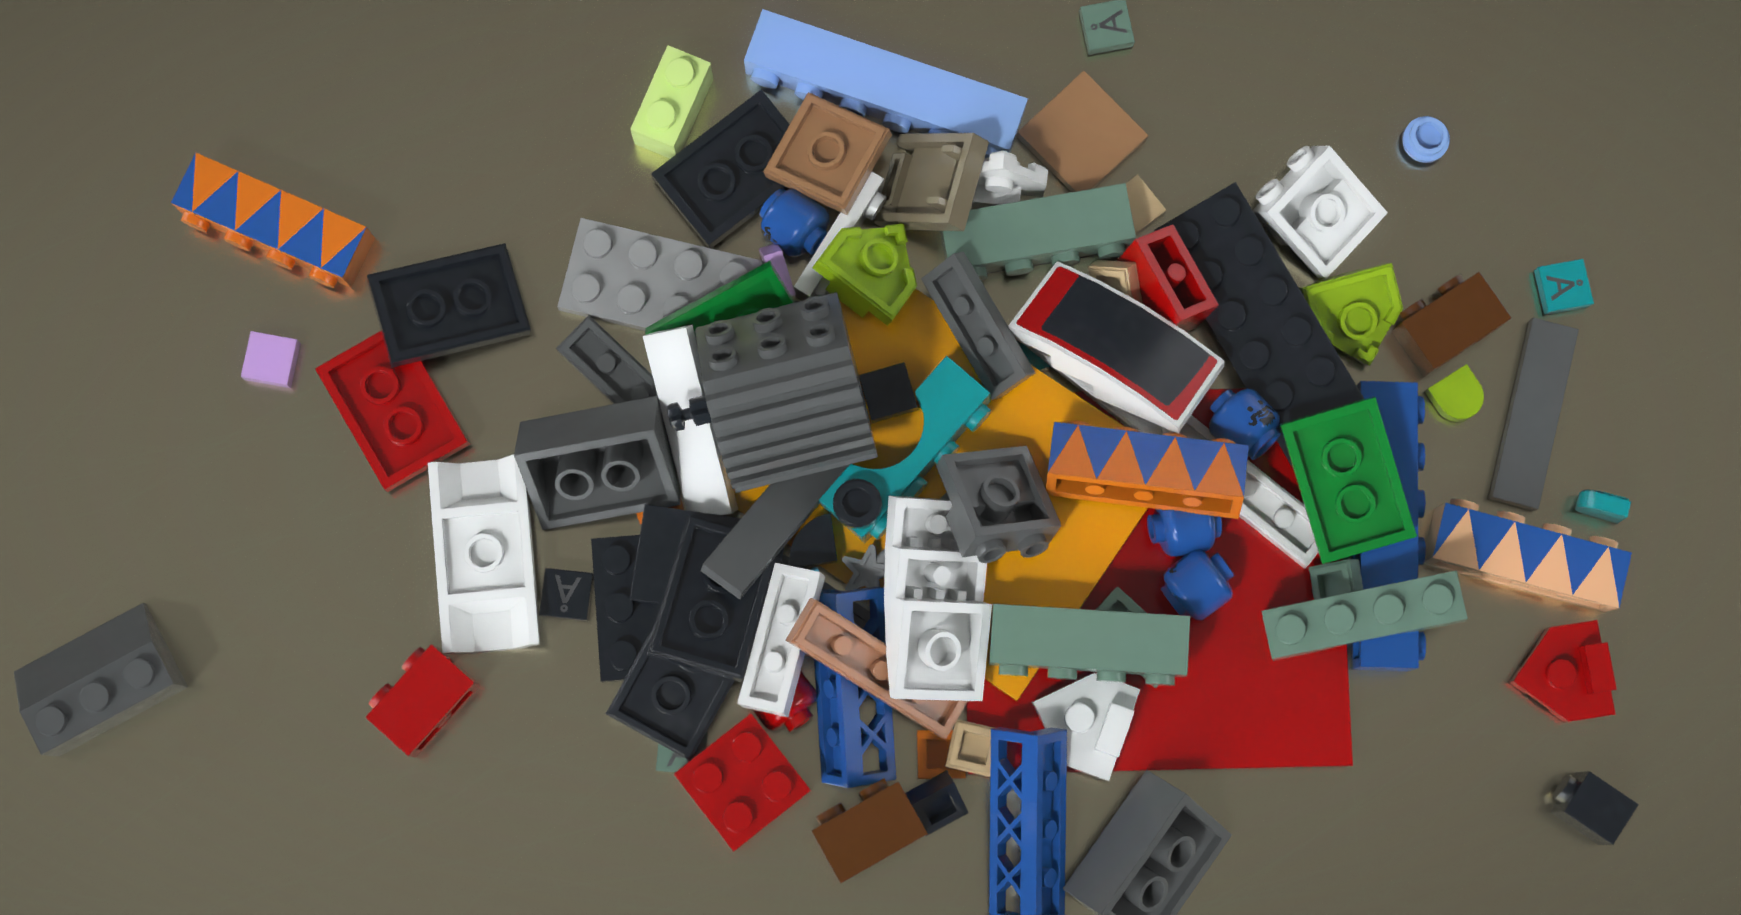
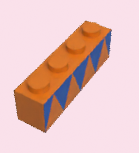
(272, 220)
(1147, 469)

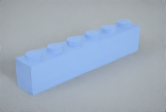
(879, 83)

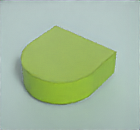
(1457, 395)

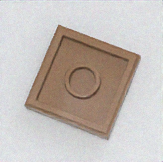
(1082, 135)
(827, 153)

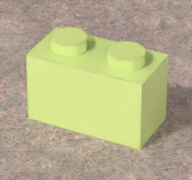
(672, 102)

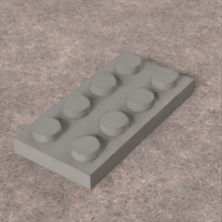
(641, 276)

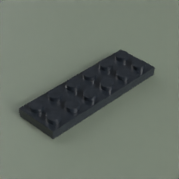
(1262, 312)

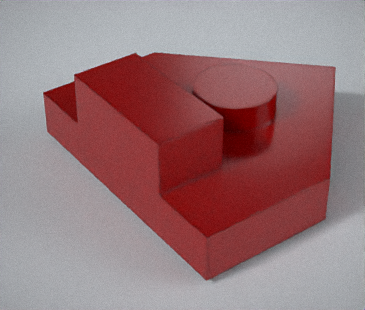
(1570, 672)

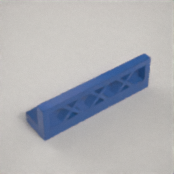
(839, 706)
(1039, 826)

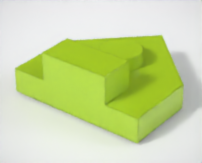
(869, 270)
(1356, 309)

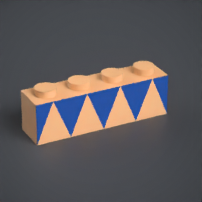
(1527, 556)

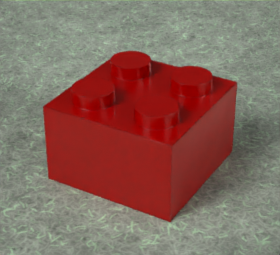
(742, 782)

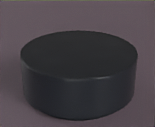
(857, 504)

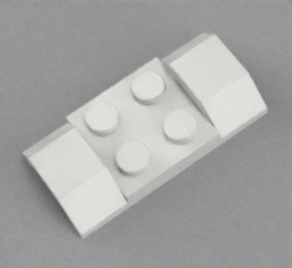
(483, 556)

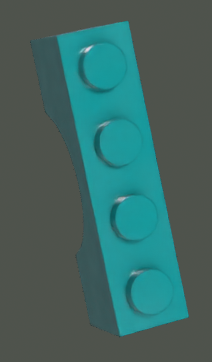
(949, 405)

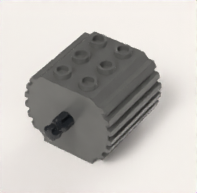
(781, 393)

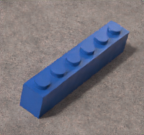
(1398, 562)

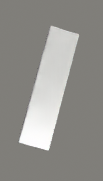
(695, 449)

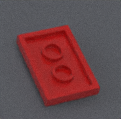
(391, 411)

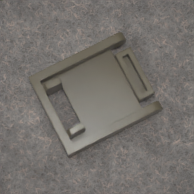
(933, 184)

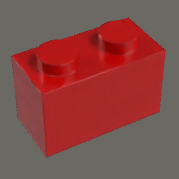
(1170, 278)
(421, 700)

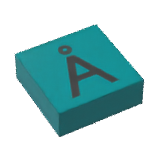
(1563, 286)

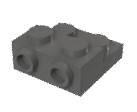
(997, 503)

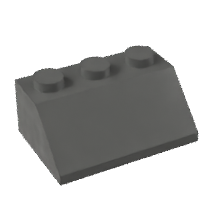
(597, 463)
(96, 682)
(1148, 853)

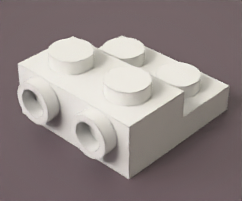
(1318, 209)

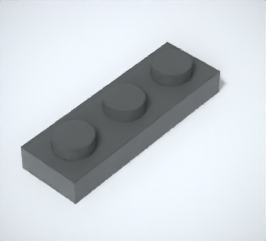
(978, 325)

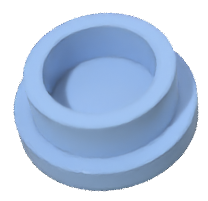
(1426, 139)

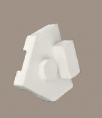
(1005, 181)
(1095, 721)

